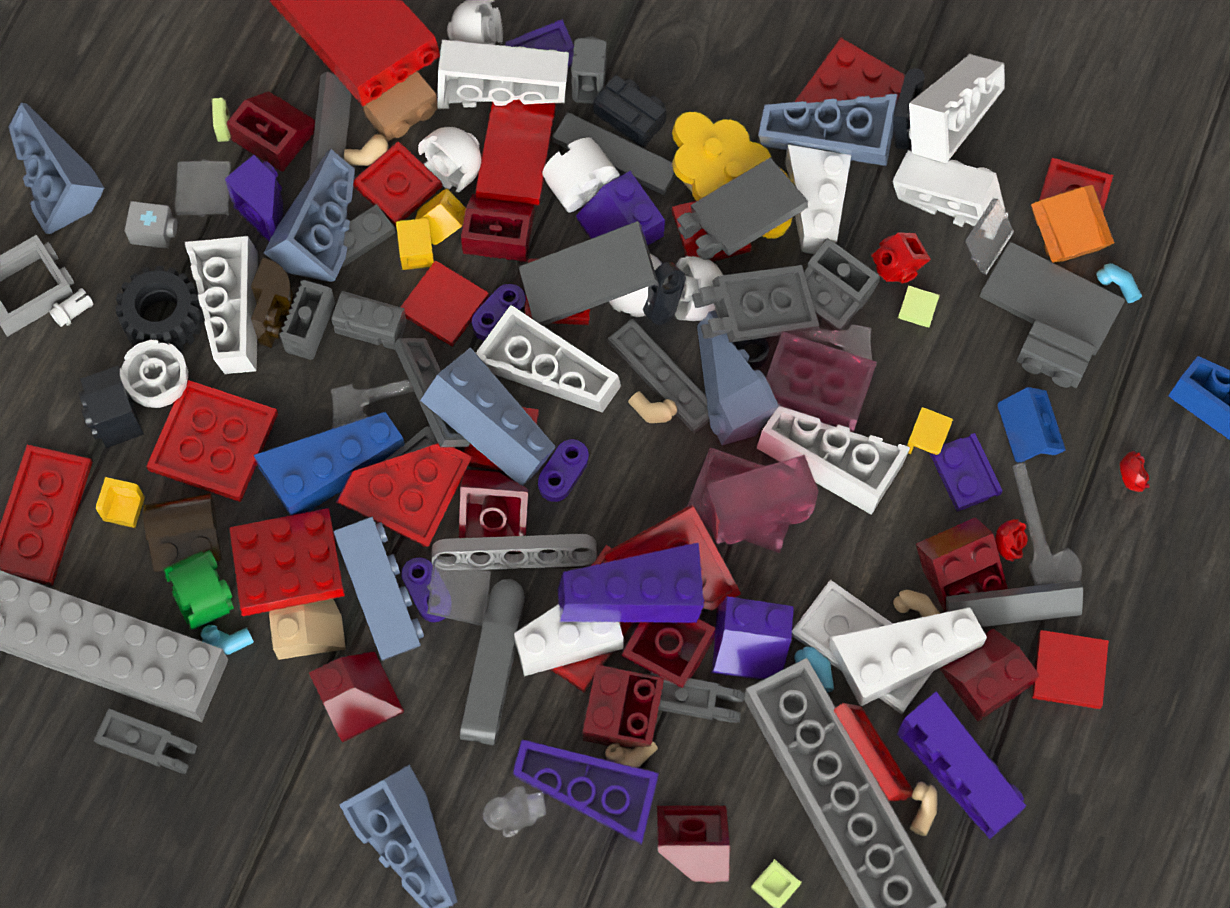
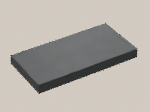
(588, 274)
(1052, 295)

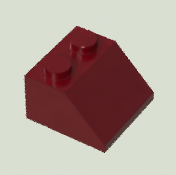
(670, 648)
(990, 675)

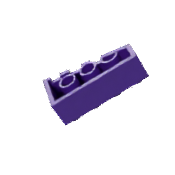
(636, 589)
(961, 765)
(596, 787)

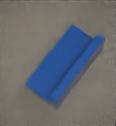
(1030, 424)

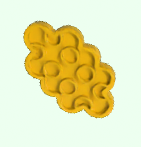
(715, 155)

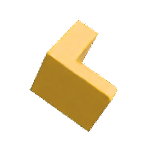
(444, 215)
(415, 244)
(929, 431)
(120, 502)

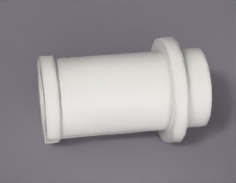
(71, 307)

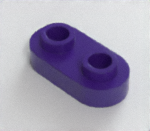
(496, 307)
(564, 469)
(418, 588)

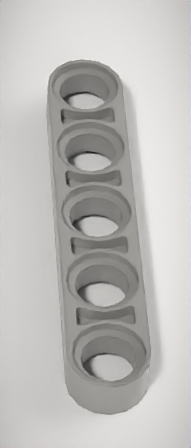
(529, 546)

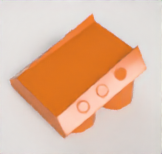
(1072, 224)

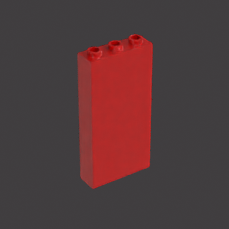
(363, 41)

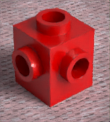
(900, 257)

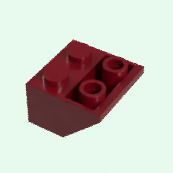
(270, 129)
(497, 228)
(962, 561)
(622, 708)

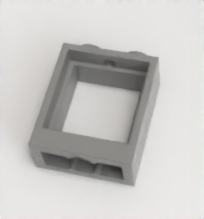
(19, 258)

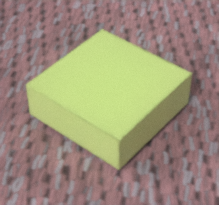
(220, 118)
(918, 306)
(776, 884)

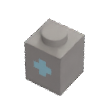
(150, 225)

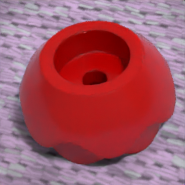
(1133, 472)
(1011, 539)

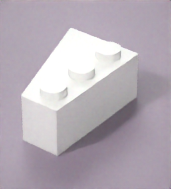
(822, 181)
(946, 187)
(553, 643)

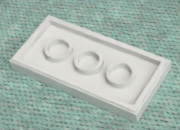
(840, 613)

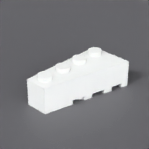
(499, 74)
(224, 281)
(542, 360)
(839, 460)
(901, 652)

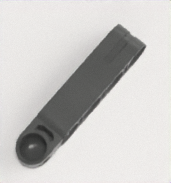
(493, 663)

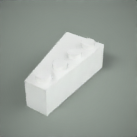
(953, 106)

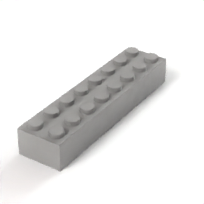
(108, 648)
(840, 792)

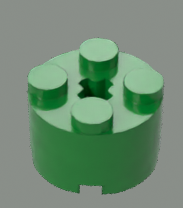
(198, 589)

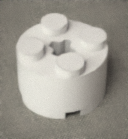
(579, 173)

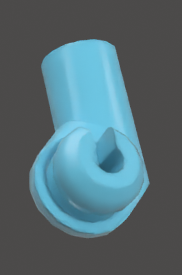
(1122, 278)
(229, 643)
(820, 665)

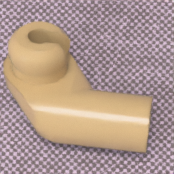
(369, 153)
(653, 412)
(916, 601)
(628, 756)
(927, 810)

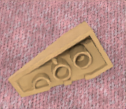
(307, 629)

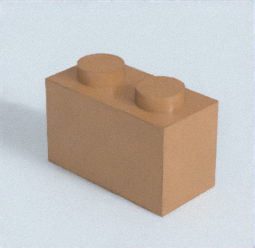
(402, 107)

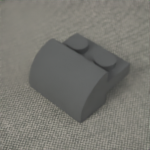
(838, 284)

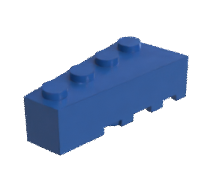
(1206, 394)
(319, 465)

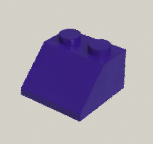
(257, 195)
(619, 205)
(751, 638)

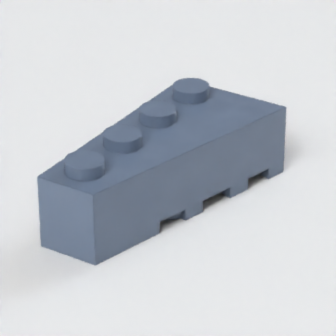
(849, 127)
(488, 417)
(378, 589)

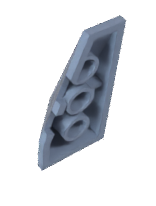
(59, 177)
(735, 394)

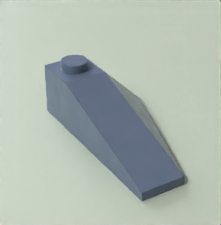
(314, 228)
(401, 828)

